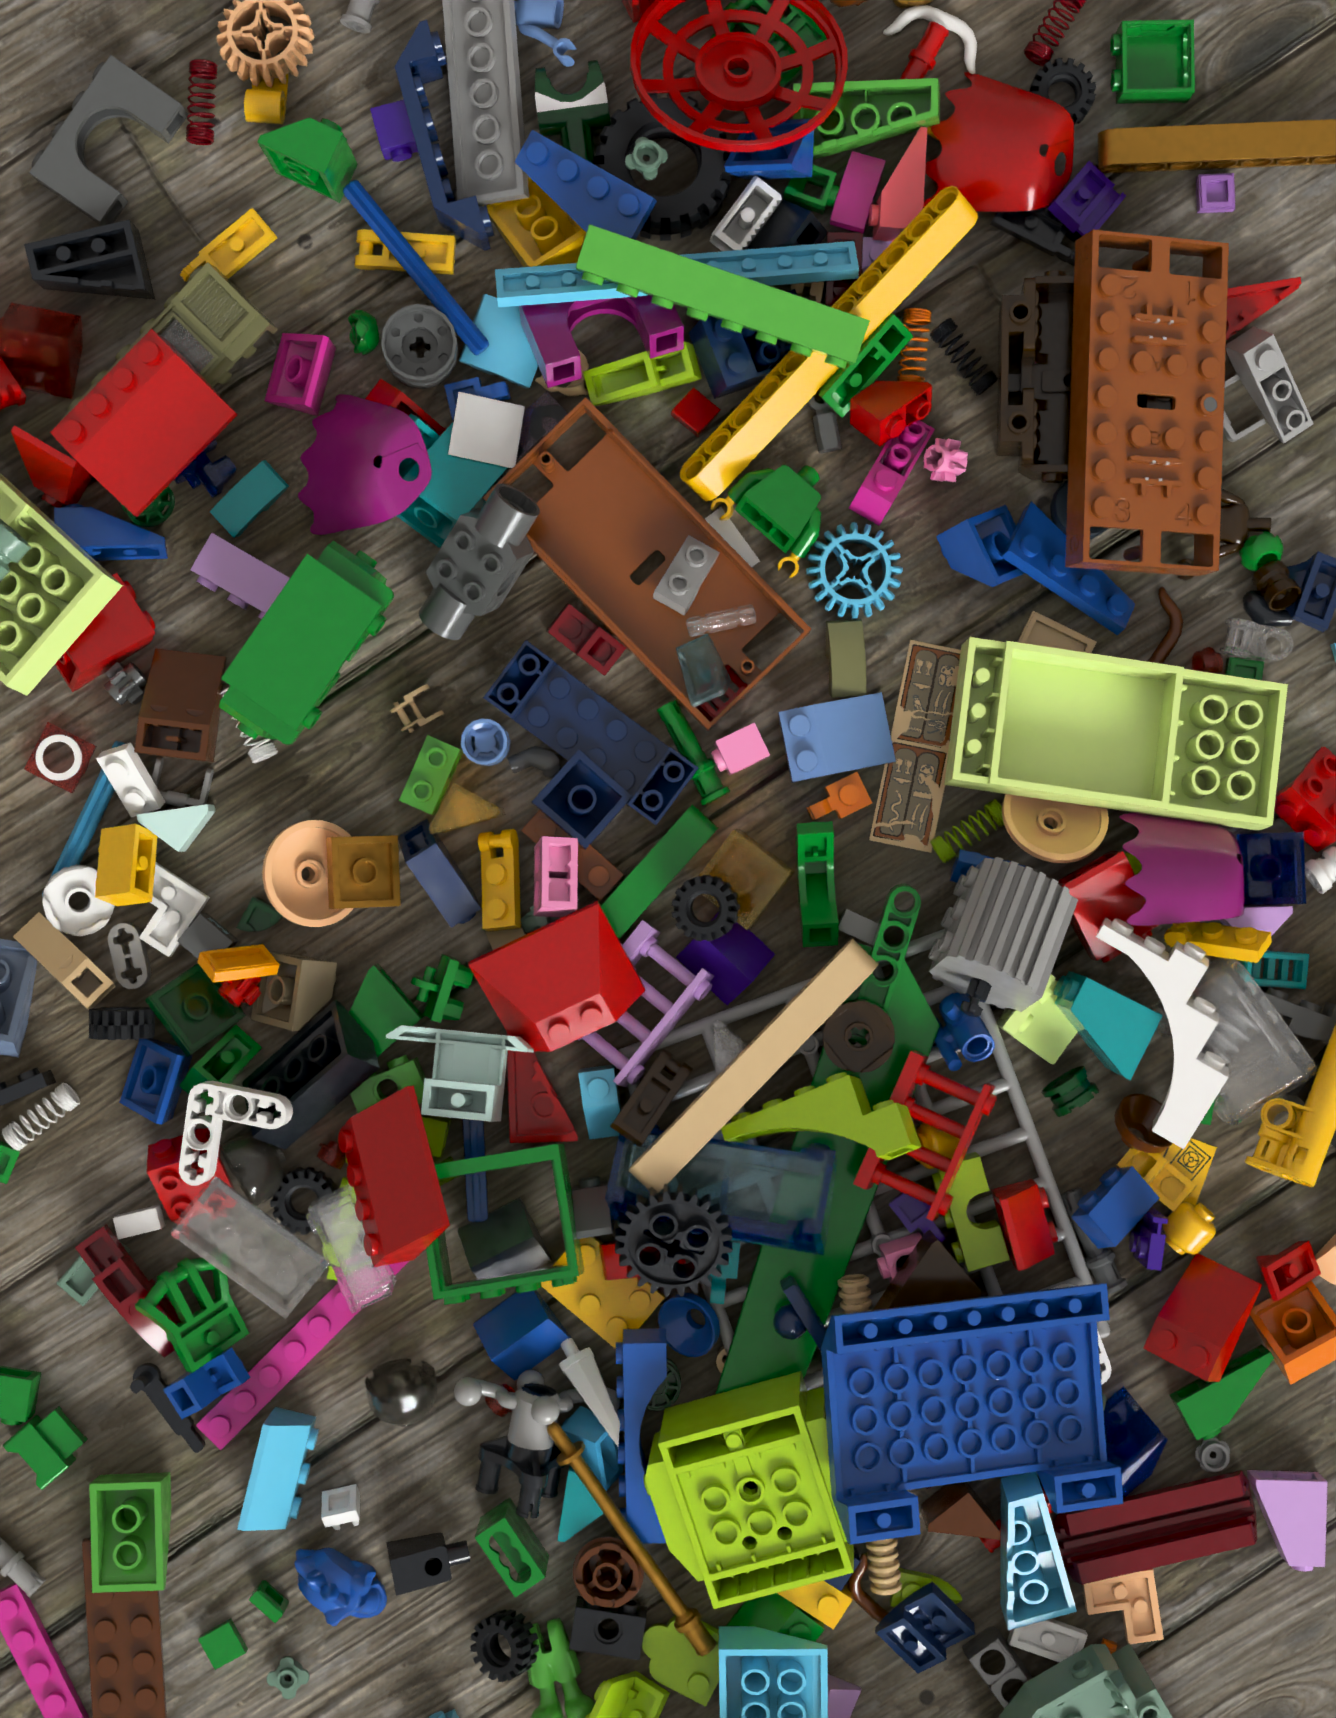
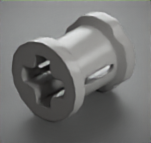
(359, 15)

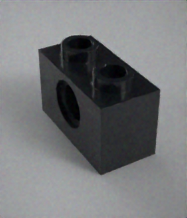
(622, 1642)

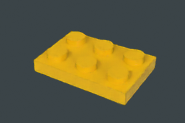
(603, 1303)

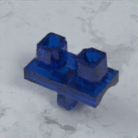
(210, 474)

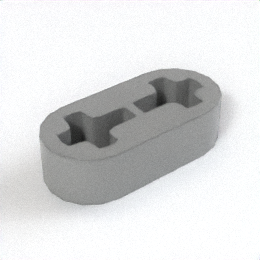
(121, 958)

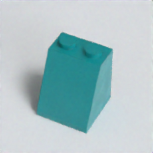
(453, 490)
(1107, 1022)

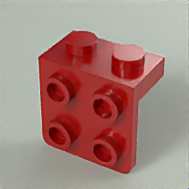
(1310, 801)
(164, 1173)

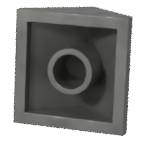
(504, 1242)

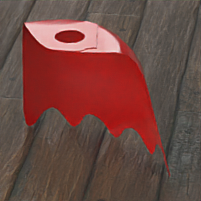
(995, 146)

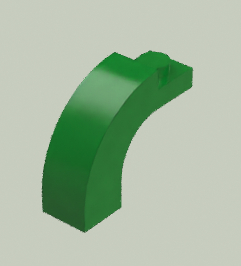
(816, 884)

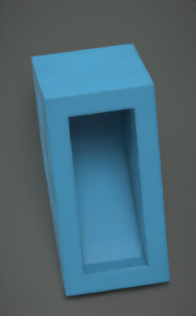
(599, 1450)

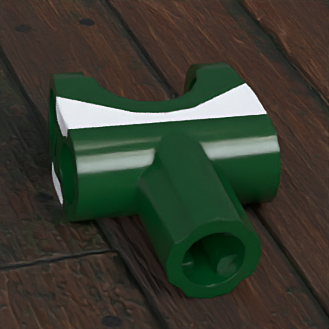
(573, 114)

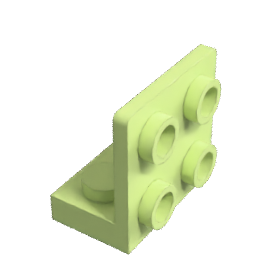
(1040, 1026)

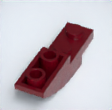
(124, 1285)

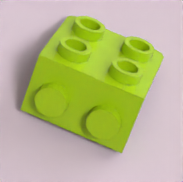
(629, 1697)

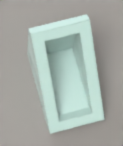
(178, 826)

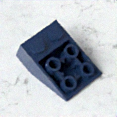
(732, 358)

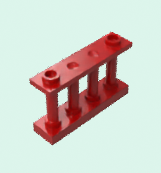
(918, 1072)

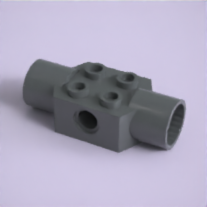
(479, 561)

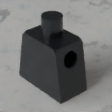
(411, 1564)

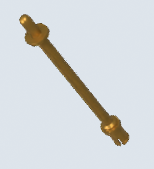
(687, 1619)

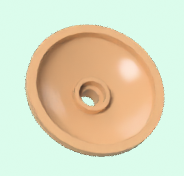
(1075, 830)
(288, 854)

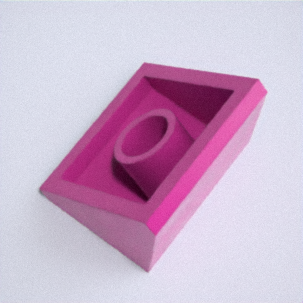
(301, 372)

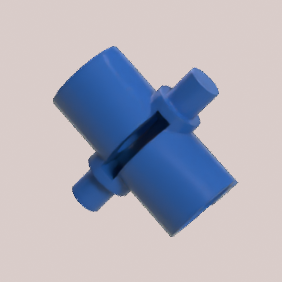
(961, 1033)

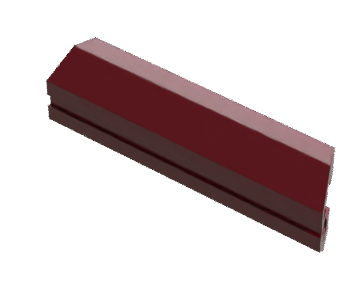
(1158, 1528)

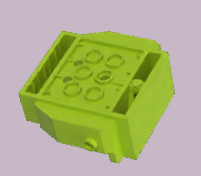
(698, 1489)

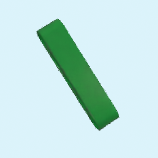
(657, 869)

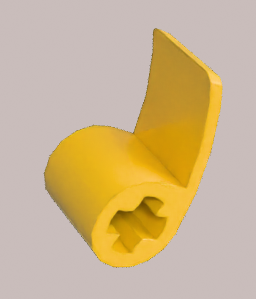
(266, 103)

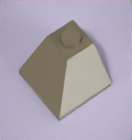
(295, 992)

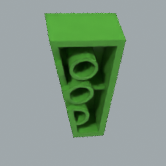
(872, 112)

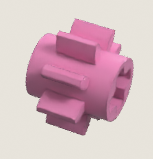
(945, 460)

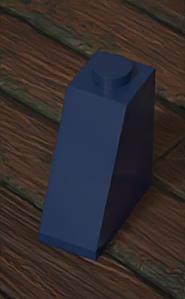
(438, 874)

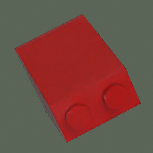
(108, 639)
(1103, 894)

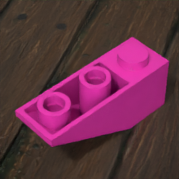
(890, 472)

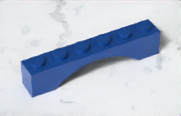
(644, 1370)

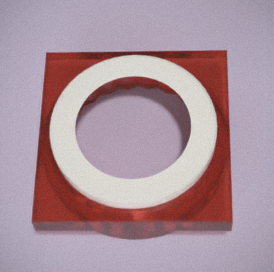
(82, 751)

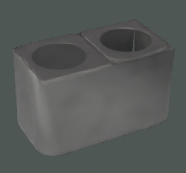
(993, 1640)

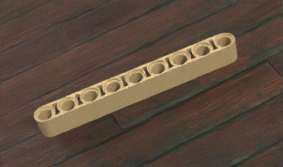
(753, 1066)

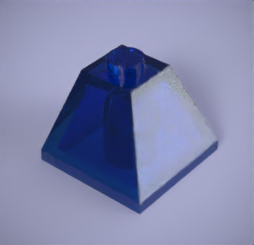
(1131, 1439)

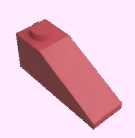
(903, 194)

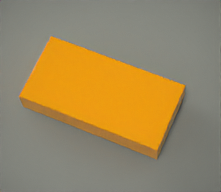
(238, 963)

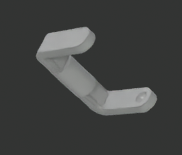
(1227, 428)
(180, 799)

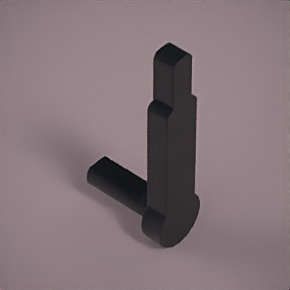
(148, 1379)

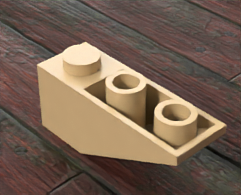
(64, 961)

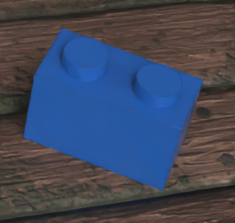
(1114, 1206)

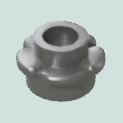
(1216, 1463)

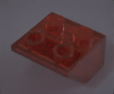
(42, 348)

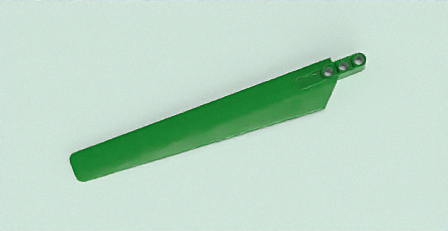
(756, 1348)

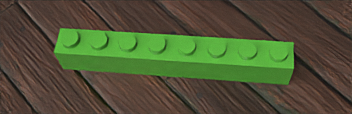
(721, 295)

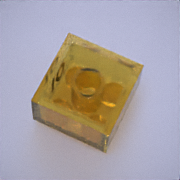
(751, 872)

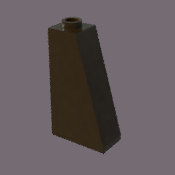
(928, 1277)

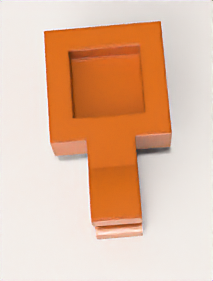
(843, 796)

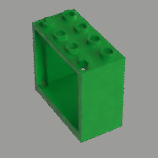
(526, 1280)

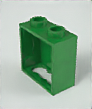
(1153, 61)
(517, 1543)

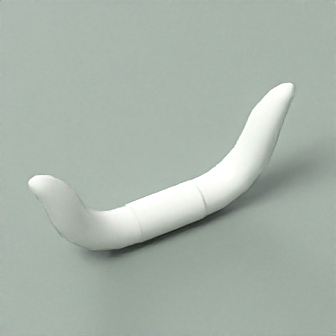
(945, 19)

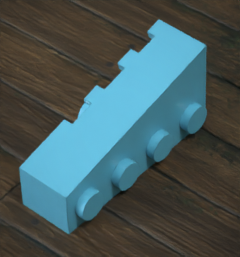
(1031, 1564)

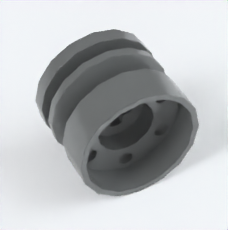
(416, 325)

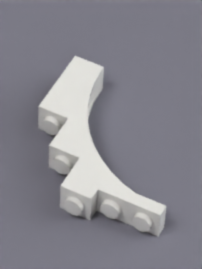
(1174, 976)

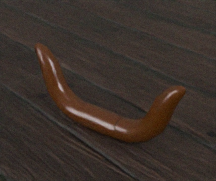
(1175, 628)
(860, 1596)

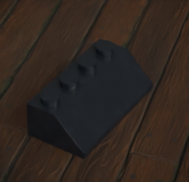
(314, 1072)

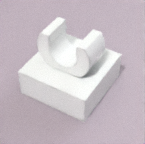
(341, 1506)

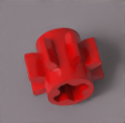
(240, 991)

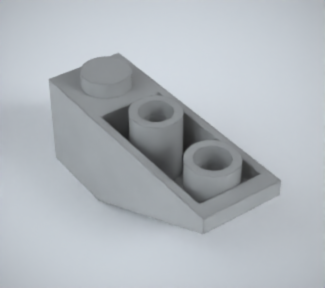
(1269, 382)

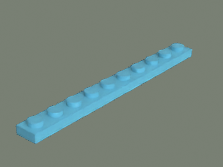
(763, 265)

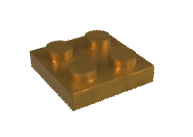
(363, 871)

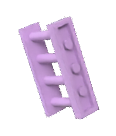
(644, 943)

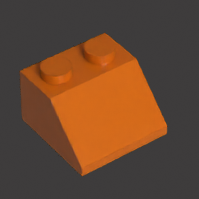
(1297, 1331)

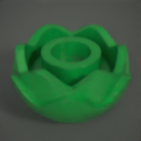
(363, 332)
(1261, 550)

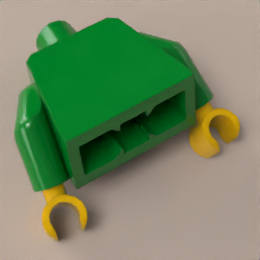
(780, 507)

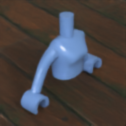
(539, 14)

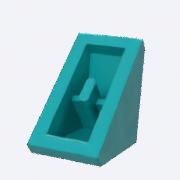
(578, 1508)

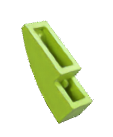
(641, 375)

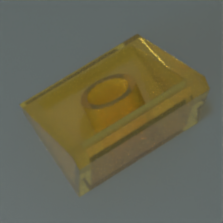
(462, 809)

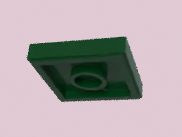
(193, 1009)

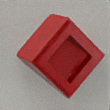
(695, 412)

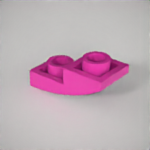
(857, 192)

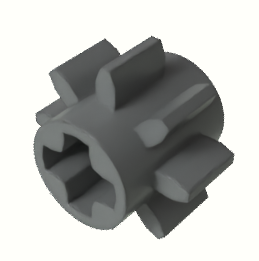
(126, 683)

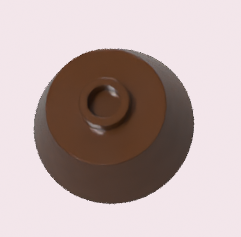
(607, 1572)

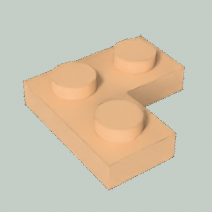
(1136, 1598)

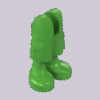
(561, 1666)

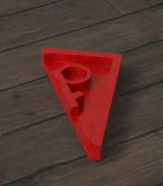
(1252, 301)
(533, 1103)

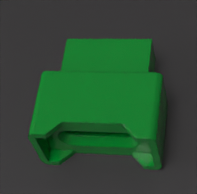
(47, 1445)

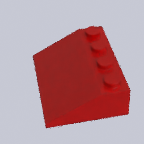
(144, 422)
(393, 1179)

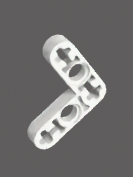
(223, 1109)

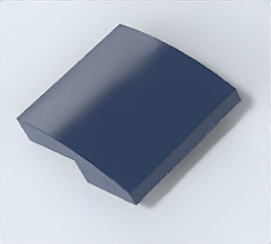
(924, 1627)

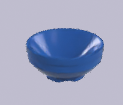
(682, 1332)

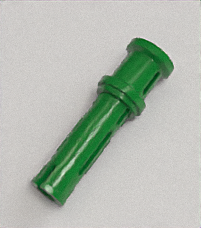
(705, 778)

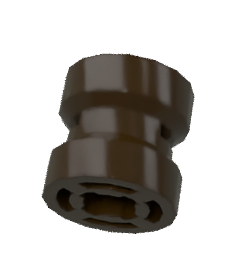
(1276, 585)

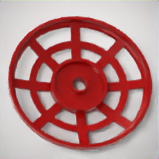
(744, 91)

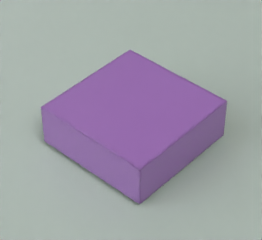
(1215, 193)

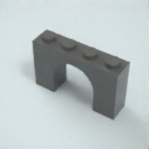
(112, 94)

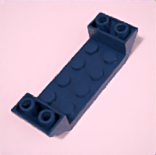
(420, 65)
(574, 717)

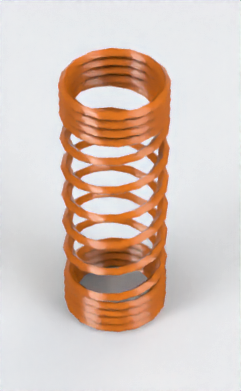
(914, 316)

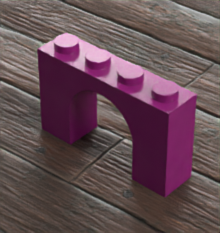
(550, 328)

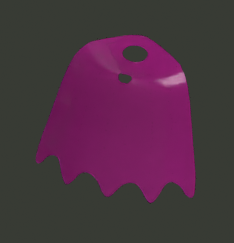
(342, 480)
(1187, 871)

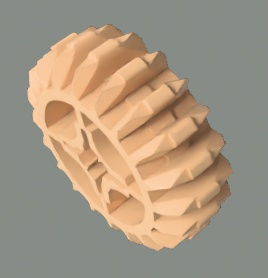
(237, 35)

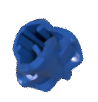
(339, 1585)

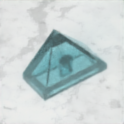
(702, 670)

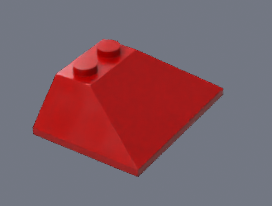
(560, 980)

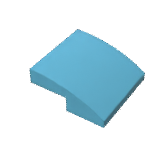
(508, 348)

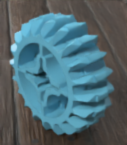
(844, 557)

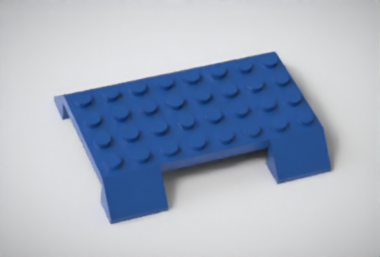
(963, 1399)

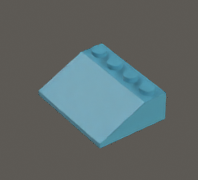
(771, 1675)

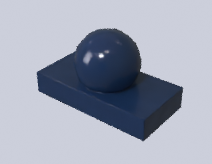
(795, 1318)

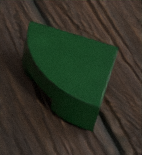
(259, 916)

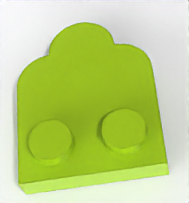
(677, 1665)

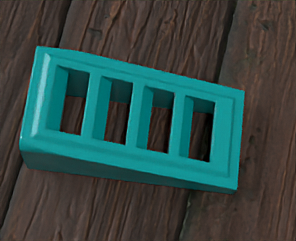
(1299, 972)

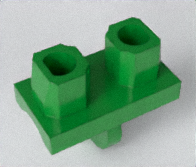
(439, 1004)

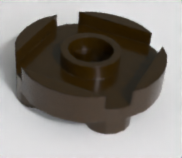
(855, 1056)

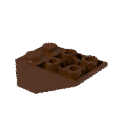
(181, 706)

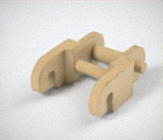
(410, 700)

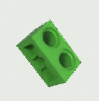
(431, 775)

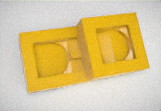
(1161, 1176)

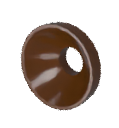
(1139, 1112)

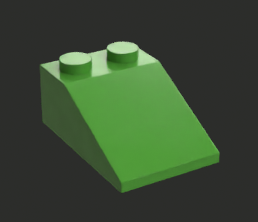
(130, 1531)

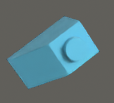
(599, 1100)

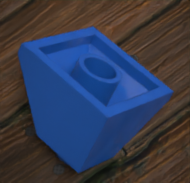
(977, 547)

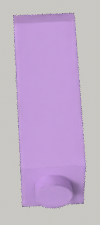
(1295, 1514)

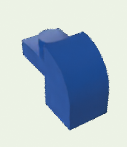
(198, 1389)

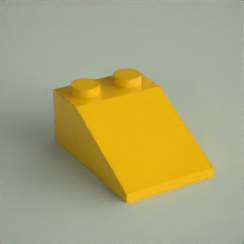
(538, 229)

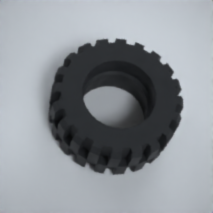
(679, 211)

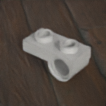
(685, 575)

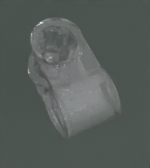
(1248, 641)

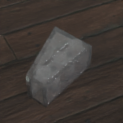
(344, 1250)

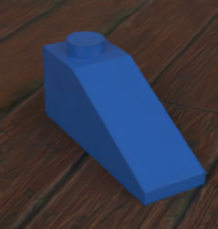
(108, 536)

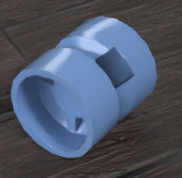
(485, 742)

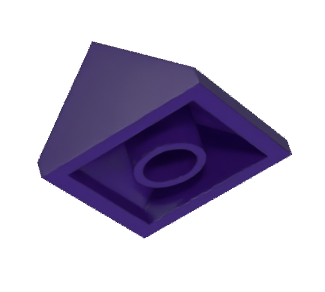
(732, 959)

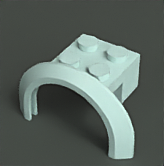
(466, 1071)

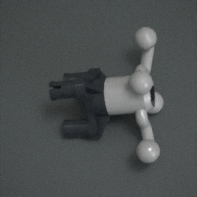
(528, 1446)

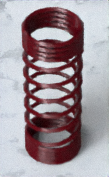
(1041, 53)
(201, 133)

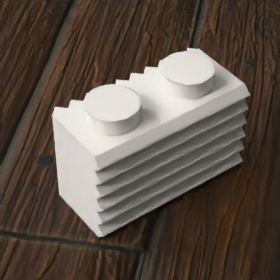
(746, 216)

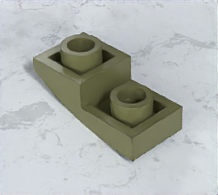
(846, 658)

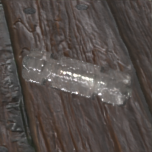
(721, 620)

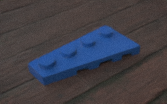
(584, 189)
(1040, 552)

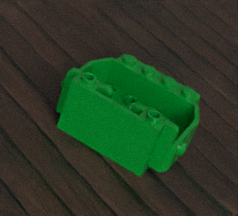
(304, 643)

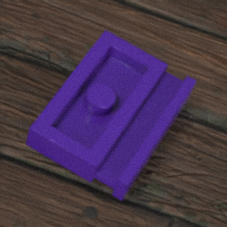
(1086, 201)
(1148, 1240)

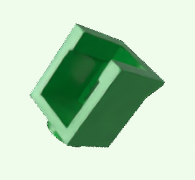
(820, 177)

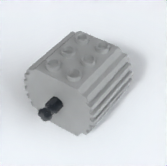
(1002, 935)

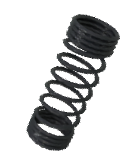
(941, 333)

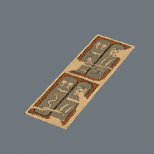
(920, 739)

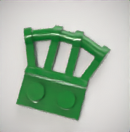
(796, 20)
(206, 1331)

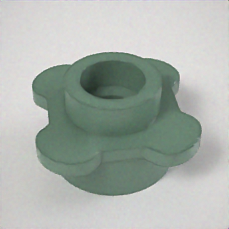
(649, 148)
(290, 1667)

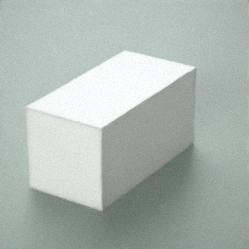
(139, 1221)

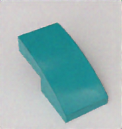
(249, 498)

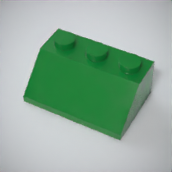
(311, 155)

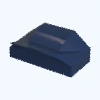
(1318, 591)

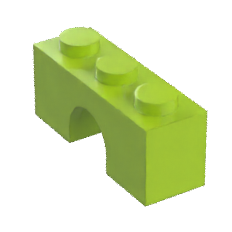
(977, 1243)

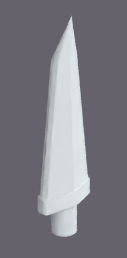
(586, 1378)

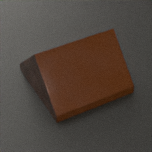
(959, 1512)

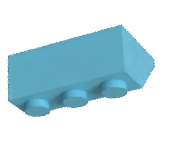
(278, 1471)

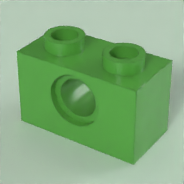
(401, 1071)

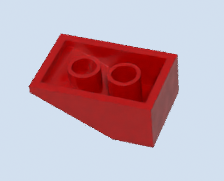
(1203, 1318)

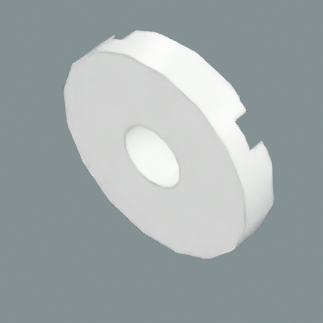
(58, 910)

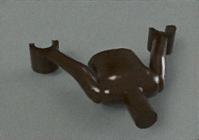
(1234, 527)

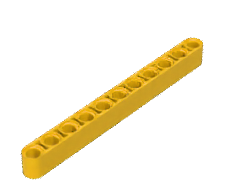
(799, 377)

